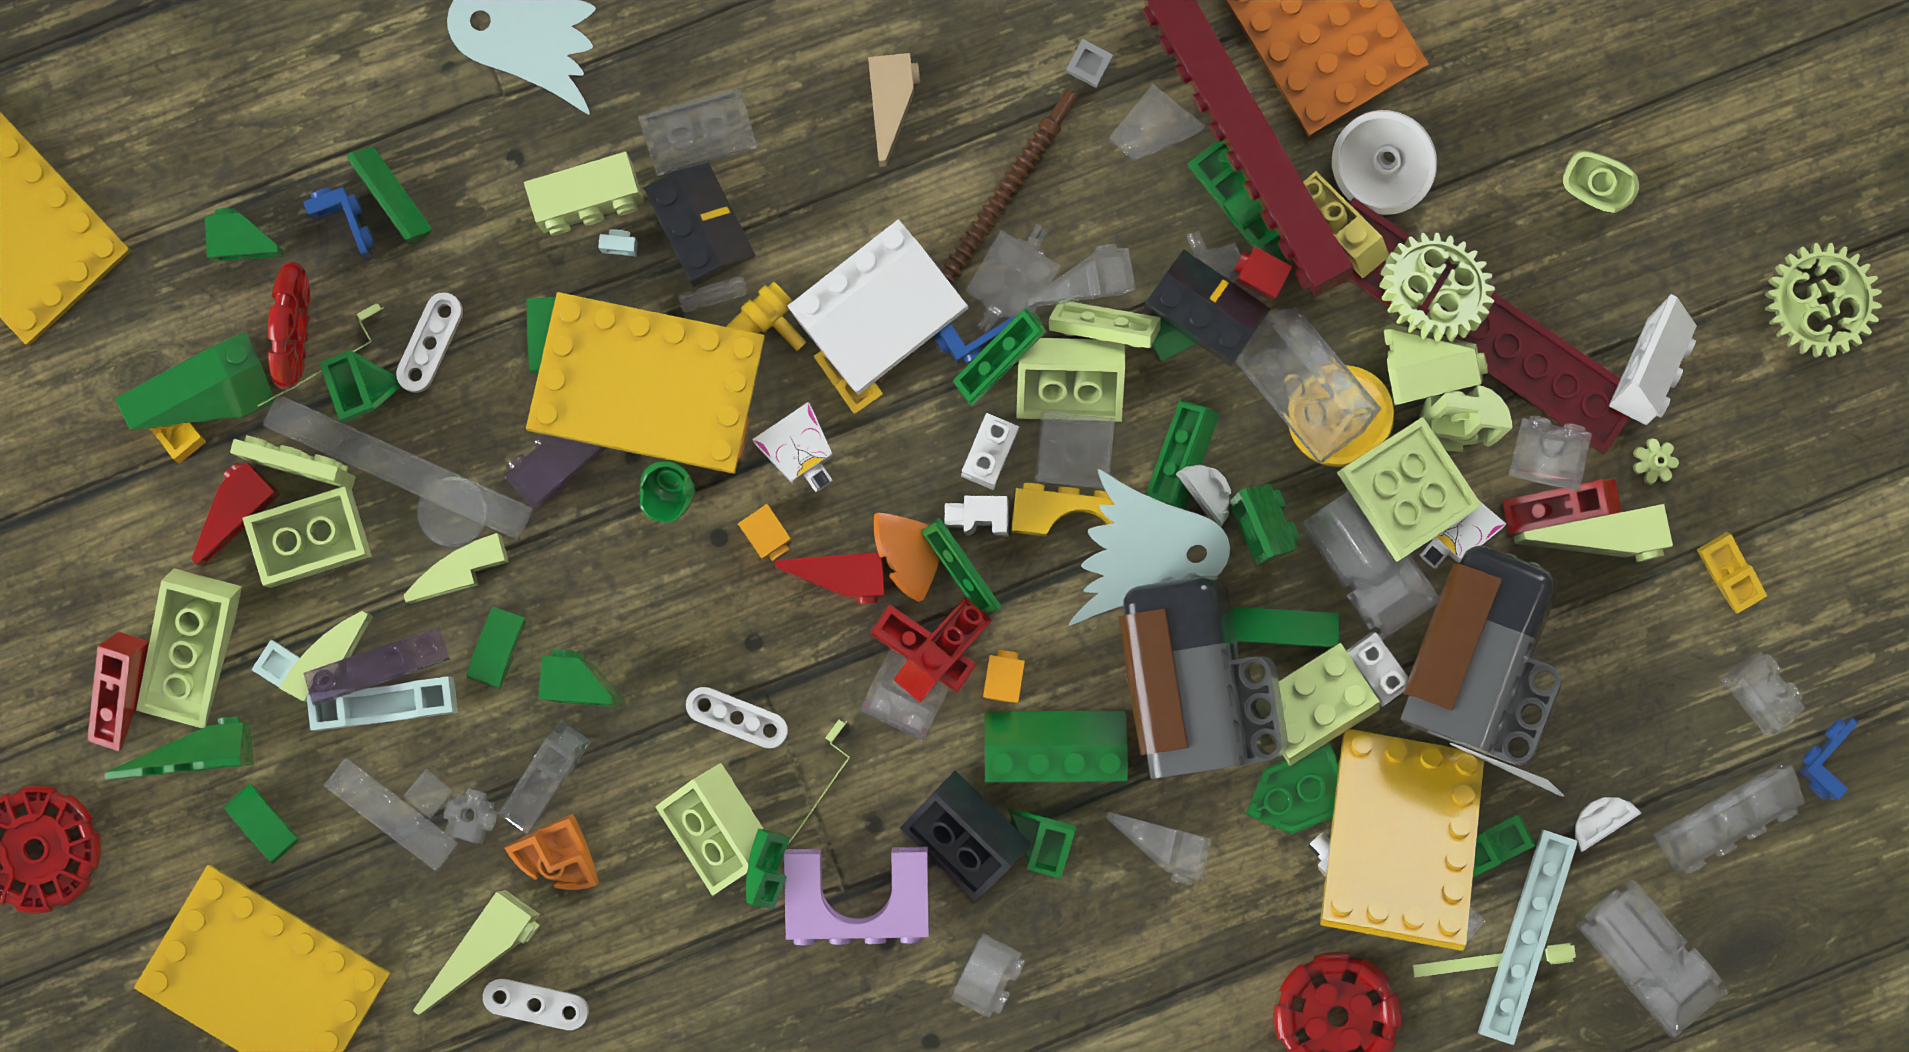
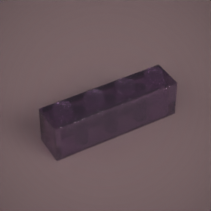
(549, 467)

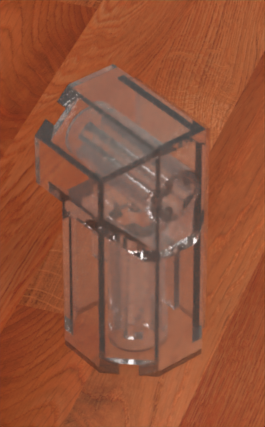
(1383, 590)
(1652, 958)

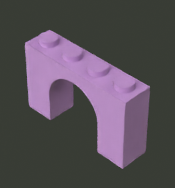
(812, 918)

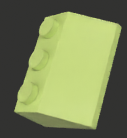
(1071, 378)
(712, 827)

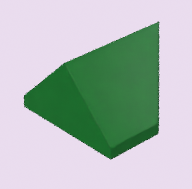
(356, 384)
(1049, 842)

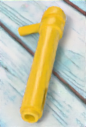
(768, 311)

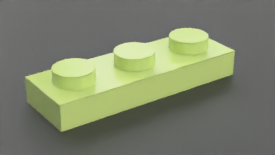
(1105, 324)

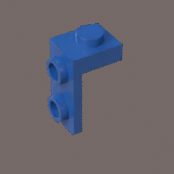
(328, 202)
(949, 340)
(1822, 781)

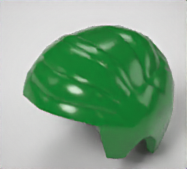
(666, 491)

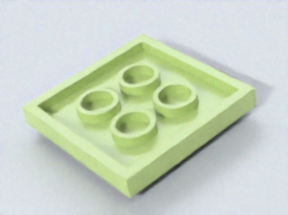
(293, 461)
(1409, 489)

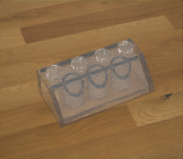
(1307, 383)
(1730, 818)

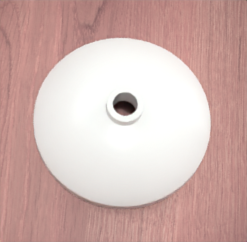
(1373, 180)

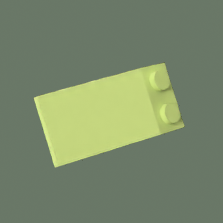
(1622, 534)
(187, 646)
(496, 931)

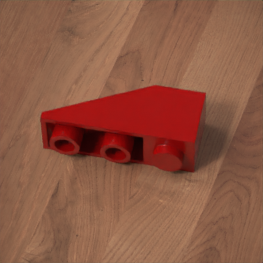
(942, 650)

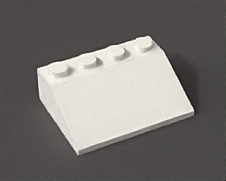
(878, 307)

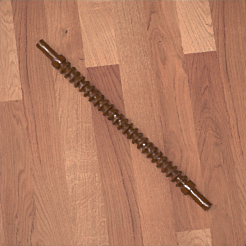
(1049, 128)

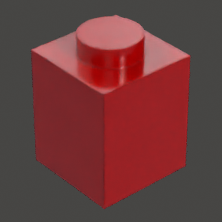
(1261, 272)

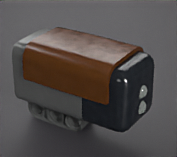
(1478, 656)
(1189, 685)

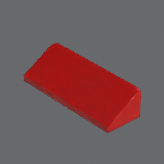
(907, 636)

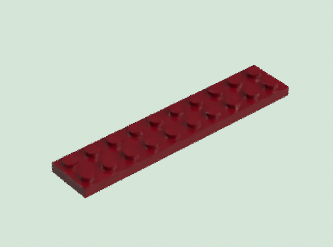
(1522, 353)

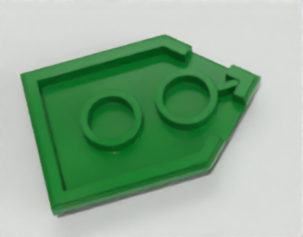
(1297, 794)

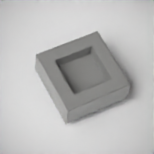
(1089, 63)

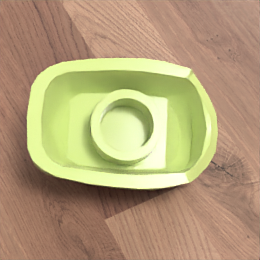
(1600, 181)

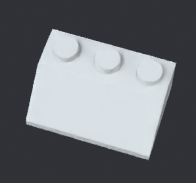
(1655, 362)

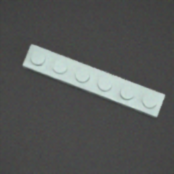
(1527, 937)

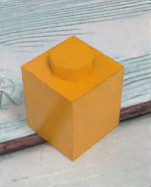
(766, 533)
(1004, 677)

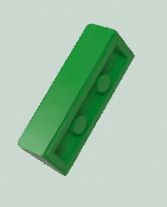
(390, 194)
(999, 356)
(1183, 447)
(960, 566)
(1286, 627)

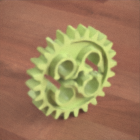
(1408, 269)
(1852, 287)

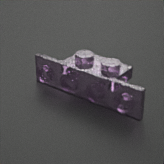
(376, 666)

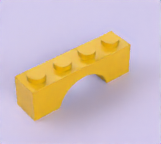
(1038, 509)

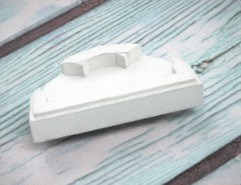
(1208, 489)
(1601, 819)

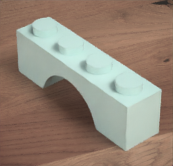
(385, 704)

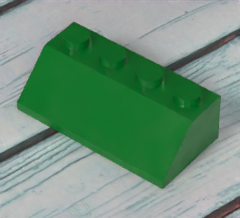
(573, 680)
(1055, 746)

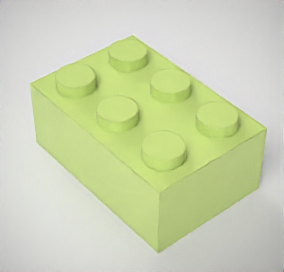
(584, 194)
(307, 537)
(1321, 702)

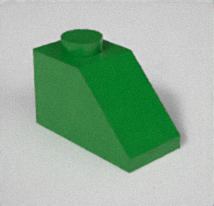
(236, 238)

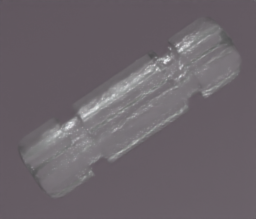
(712, 294)

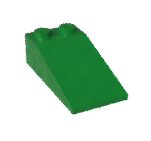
(1263, 523)

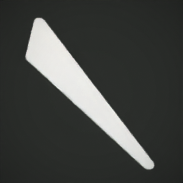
(1544, 783)

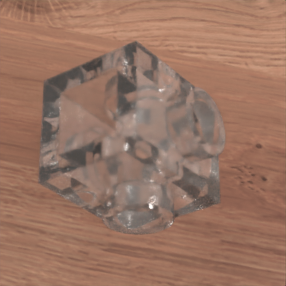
(458, 822)

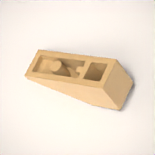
(892, 93)

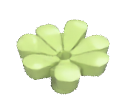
(1650, 464)

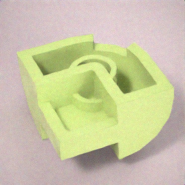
(1468, 418)

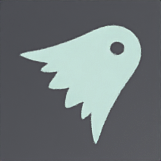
(526, 40)
(1146, 546)

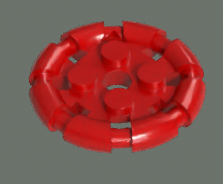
(288, 325)
(58, 849)
(1337, 993)

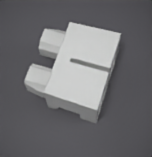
(989, 451)
(979, 512)
(1378, 667)

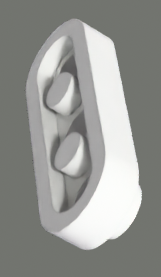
(429, 326)
(720, 717)
(551, 1001)

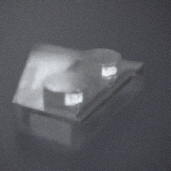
(1154, 125)

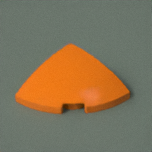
(906, 553)
(556, 854)

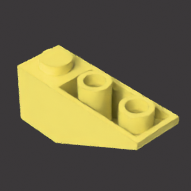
(1356, 236)

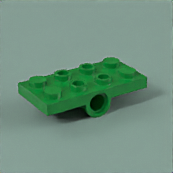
(1228, 191)

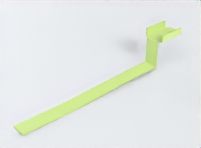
(361, 315)
(831, 736)
(1554, 954)

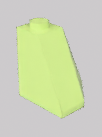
(1428, 367)

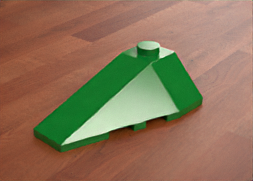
(206, 387)
(206, 749)

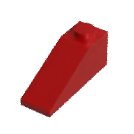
(238, 496)
(1561, 506)
(847, 575)
(116, 688)

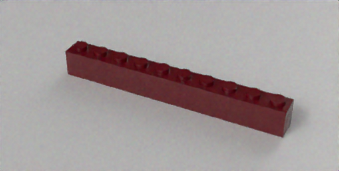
(1250, 143)

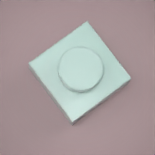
(618, 243)
(275, 663)

